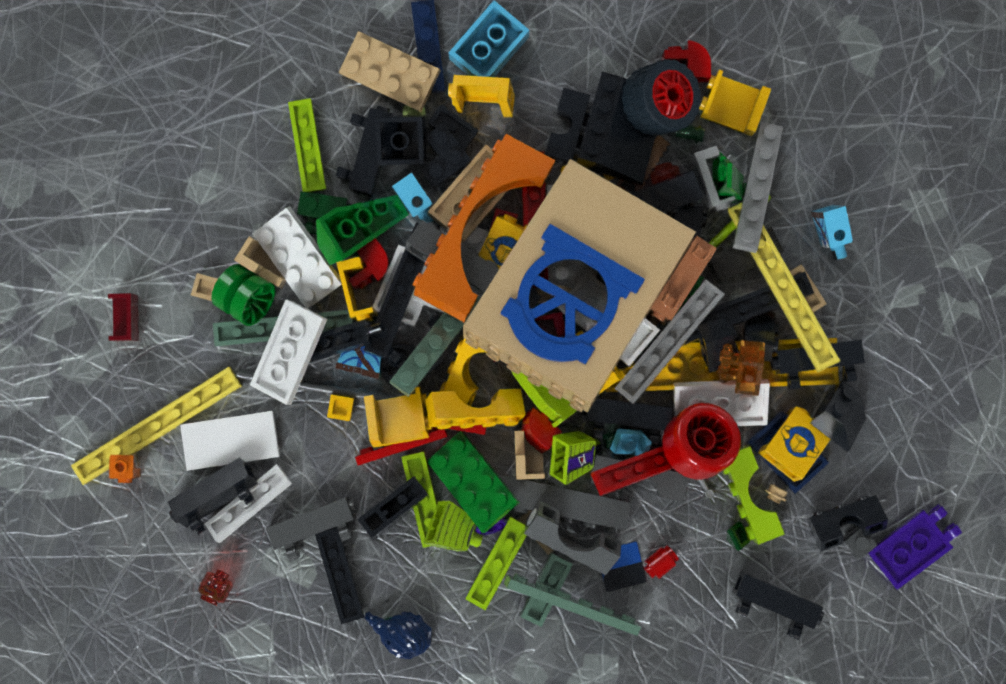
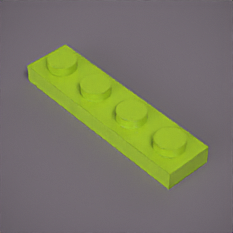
(307, 145)
(417, 466)
(497, 564)

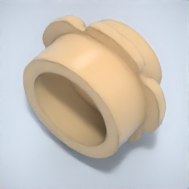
(776, 493)

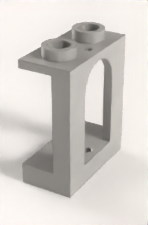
(711, 200)

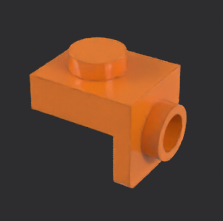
(122, 468)

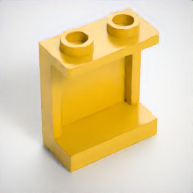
(482, 90)

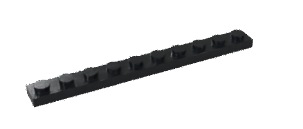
(742, 309)

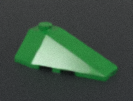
(727, 179)
(353, 226)

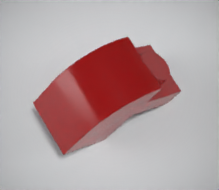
(694, 57)
(377, 265)
(538, 430)

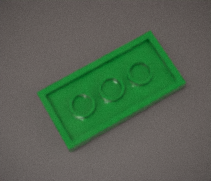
(472, 482)

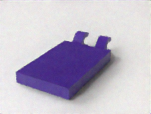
(913, 546)

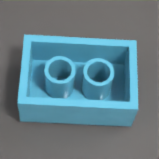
(489, 42)

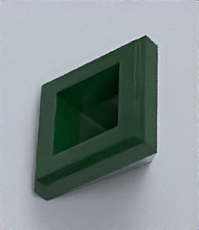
(737, 536)

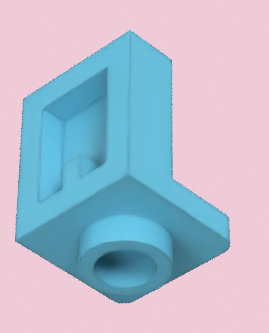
(630, 442)

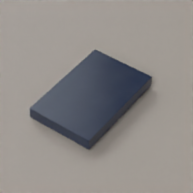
(765, 435)

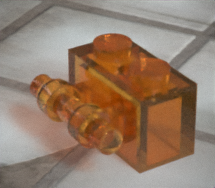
(749, 366)

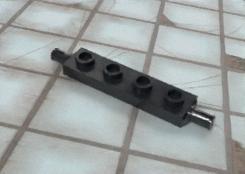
(345, 338)

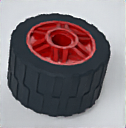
(661, 97)

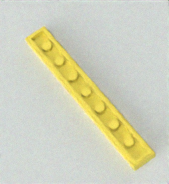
(791, 299)
(158, 424)

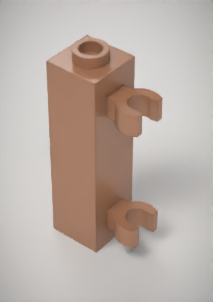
(682, 279)

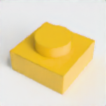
(340, 407)

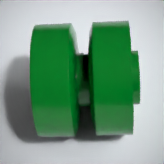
(243, 294)

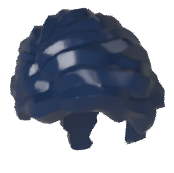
(402, 634)

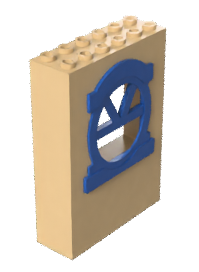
(609, 231)

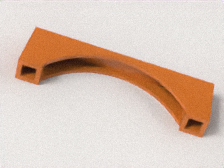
(444, 279)

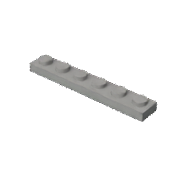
(758, 187)
(669, 341)

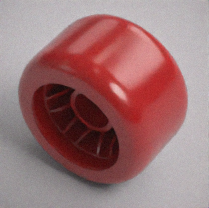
(711, 429)

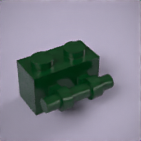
(314, 205)

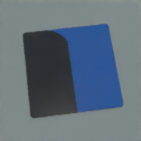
(627, 570)

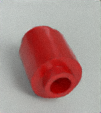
(660, 562)

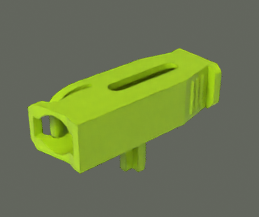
(556, 409)

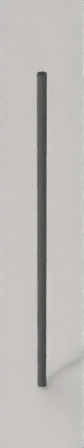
(359, 394)

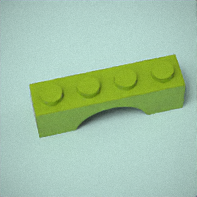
(762, 524)

